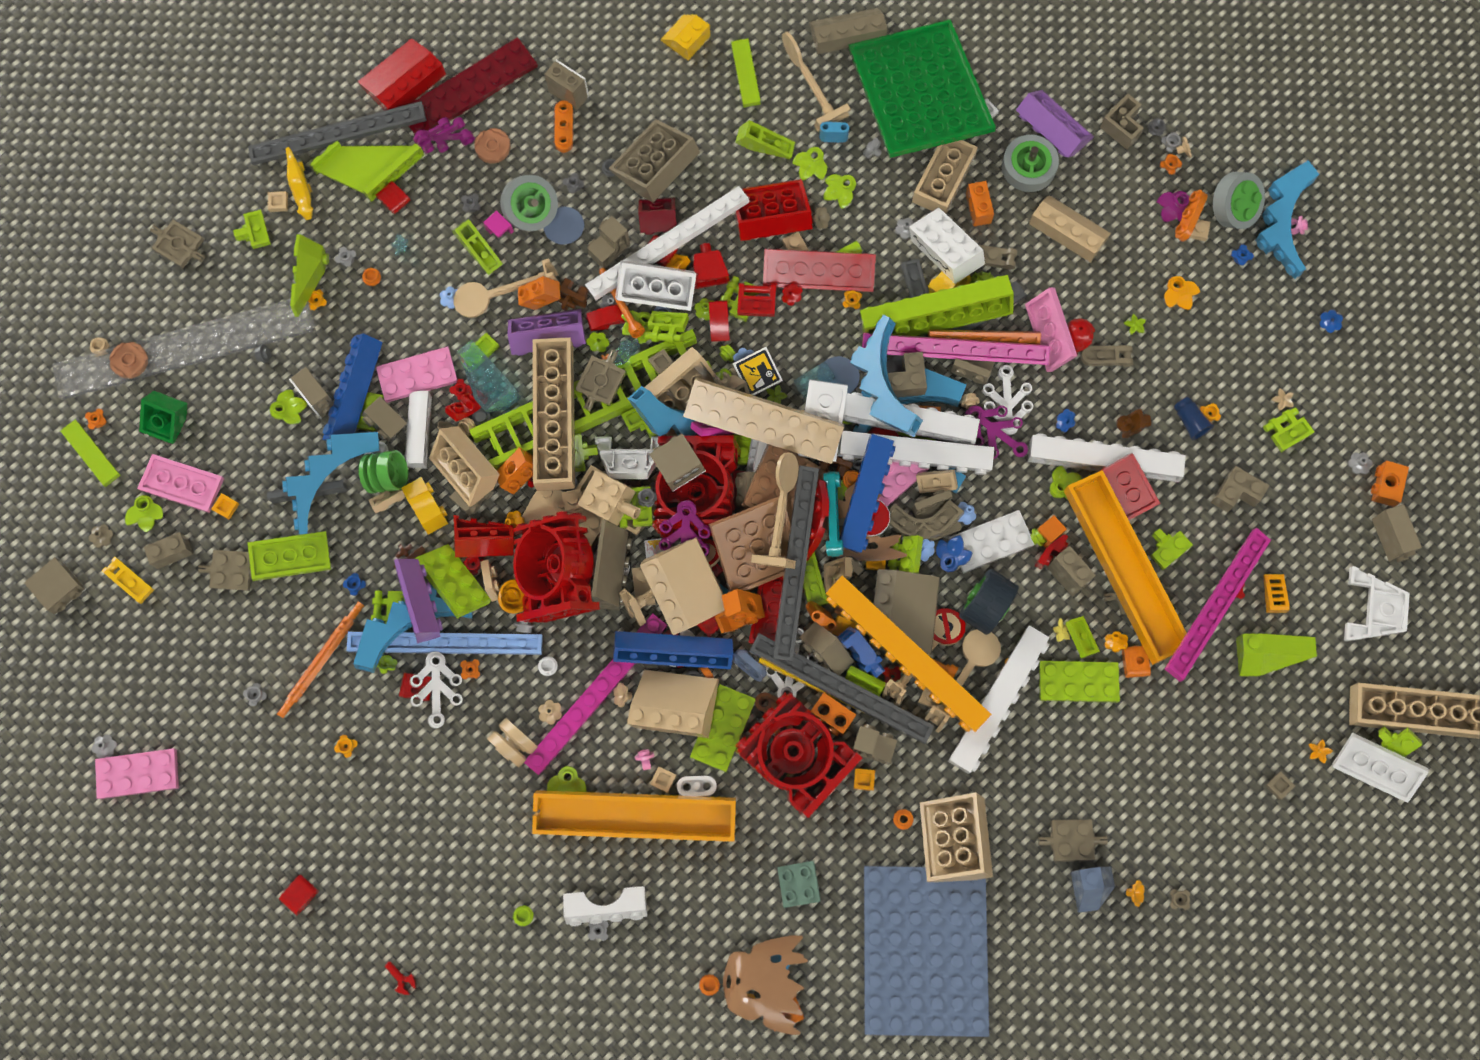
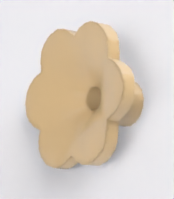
(1184, 148)
(621, 695)
(551, 717)

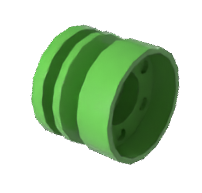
(383, 471)

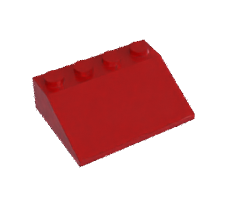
(403, 76)
(774, 210)

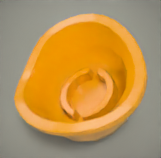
(510, 597)

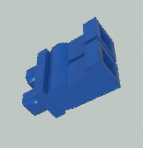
(861, 651)

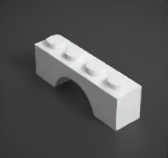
(580, 910)

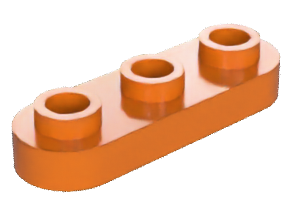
(563, 132)
(1191, 215)

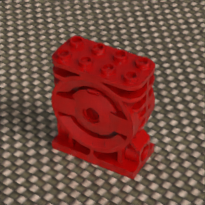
(719, 458)
(555, 552)
(787, 713)

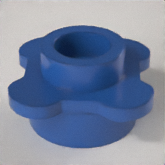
(1241, 260)
(354, 578)

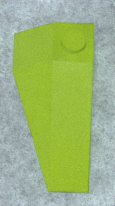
(309, 270)
(1270, 652)

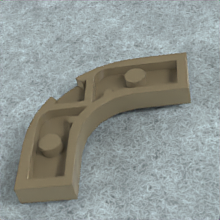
(926, 528)

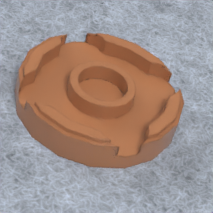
(492, 145)
(128, 360)

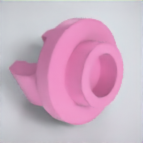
(1301, 225)
(644, 756)

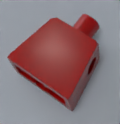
(709, 268)

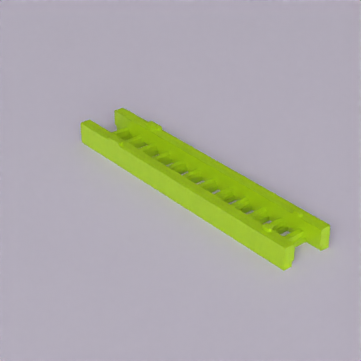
(525, 412)

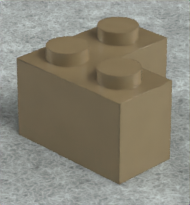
(1121, 124)
(610, 243)
(912, 379)
(1239, 486)
(826, 649)
(874, 746)

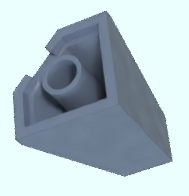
(1092, 887)

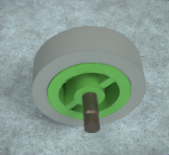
(1030, 163)
(1238, 200)
(529, 203)

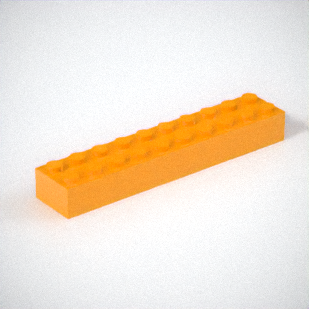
(1126, 566)
(908, 654)
(634, 815)

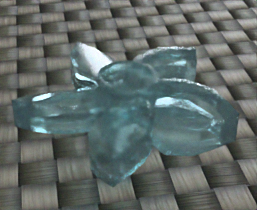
(400, 244)

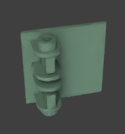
(799, 884)

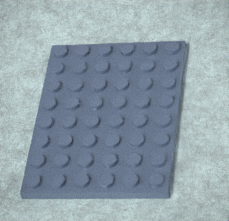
(924, 954)

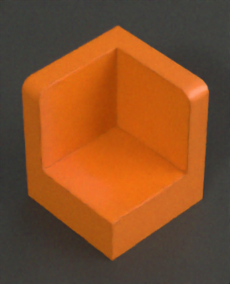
(1051, 530)
(728, 625)

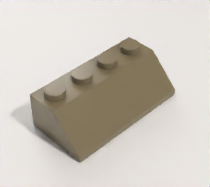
(840, 31)

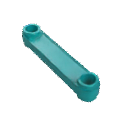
(835, 545)

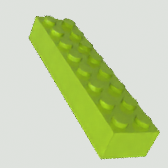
(944, 308)

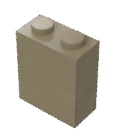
(1396, 533)
(1071, 571)

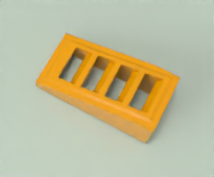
(1270, 607)

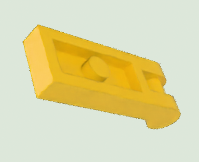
(128, 580)

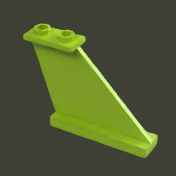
(366, 167)

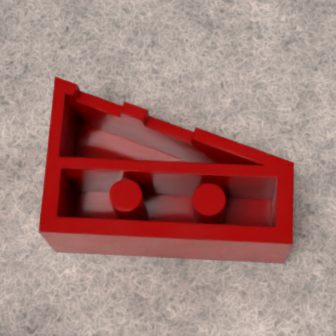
(482, 539)

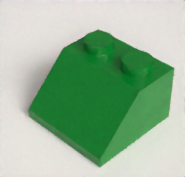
(162, 416)

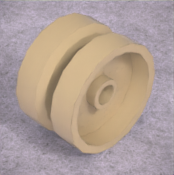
(513, 741)

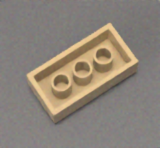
(944, 175)

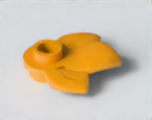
(1181, 296)

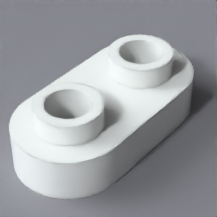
(696, 786)

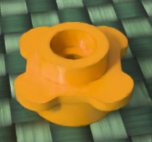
(317, 295)
(852, 295)
(1213, 409)
(339, 747)

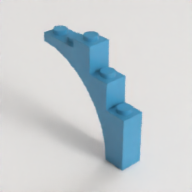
(1278, 215)
(877, 384)
(939, 389)
(659, 416)
(320, 466)
(379, 636)

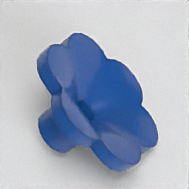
(1331, 321)
(1065, 420)

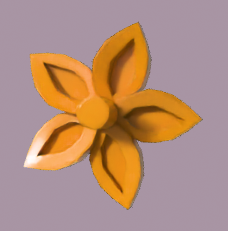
(1319, 751)

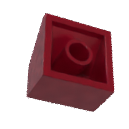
(657, 215)

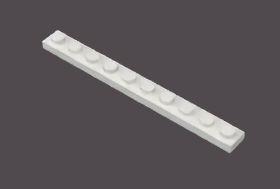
(672, 239)

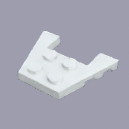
(626, 462)
(1385, 608)

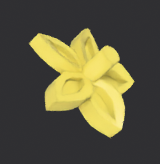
(1061, 631)

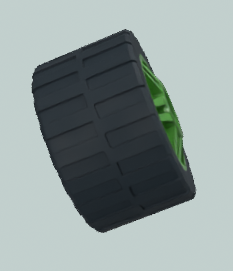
(989, 601)

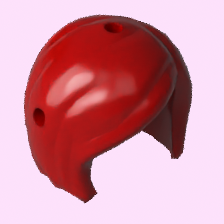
(1081, 333)

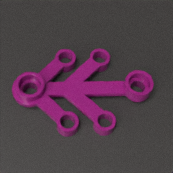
(424, 137)
(995, 429)
(685, 530)

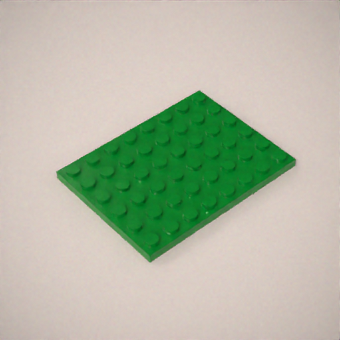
(921, 88)

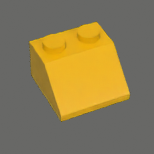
(687, 35)

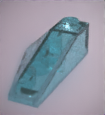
(487, 383)

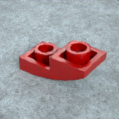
(604, 317)
(719, 321)
(464, 408)
(1054, 548)

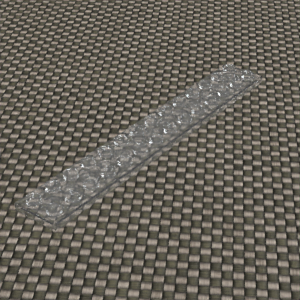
(187, 347)

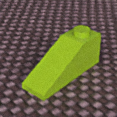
(764, 140)
(477, 246)

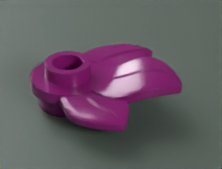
(1171, 207)

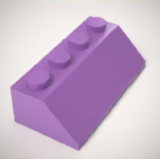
(1054, 123)
(554, 325)
(417, 599)

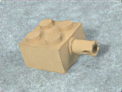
(608, 499)

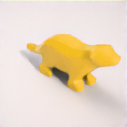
(298, 185)

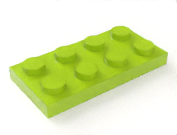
(289, 556)
(453, 581)
(1079, 681)
(727, 725)

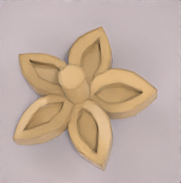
(1283, 400)

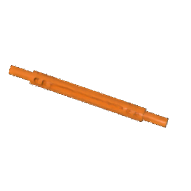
(320, 660)

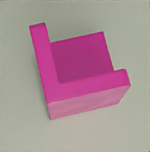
(497, 224)

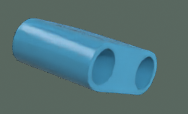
(834, 132)

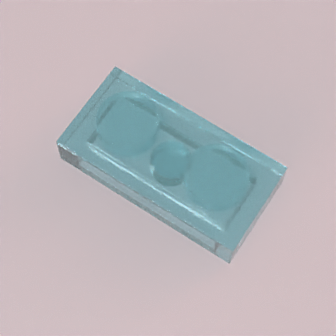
(625, 351)
(819, 373)

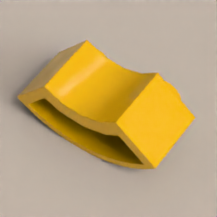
(424, 505)

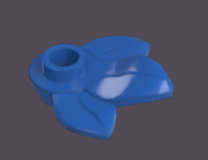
(952, 550)

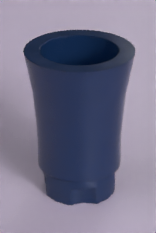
(1193, 418)

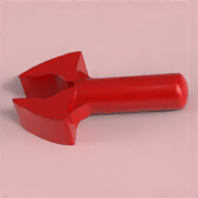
(401, 978)

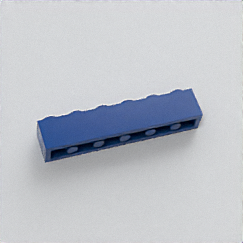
(353, 386)
(866, 492)
(673, 650)

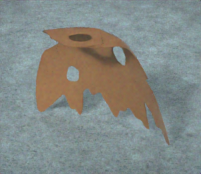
(881, 553)
(768, 979)

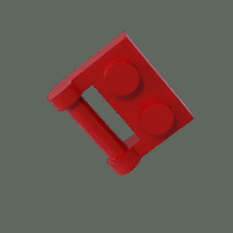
(756, 304)

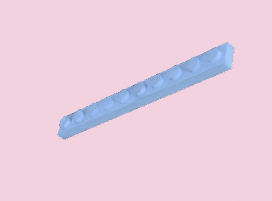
(460, 643)

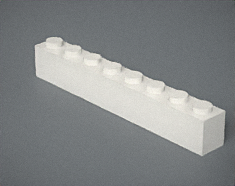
(935, 424)
(923, 453)
(1097, 455)
(999, 698)

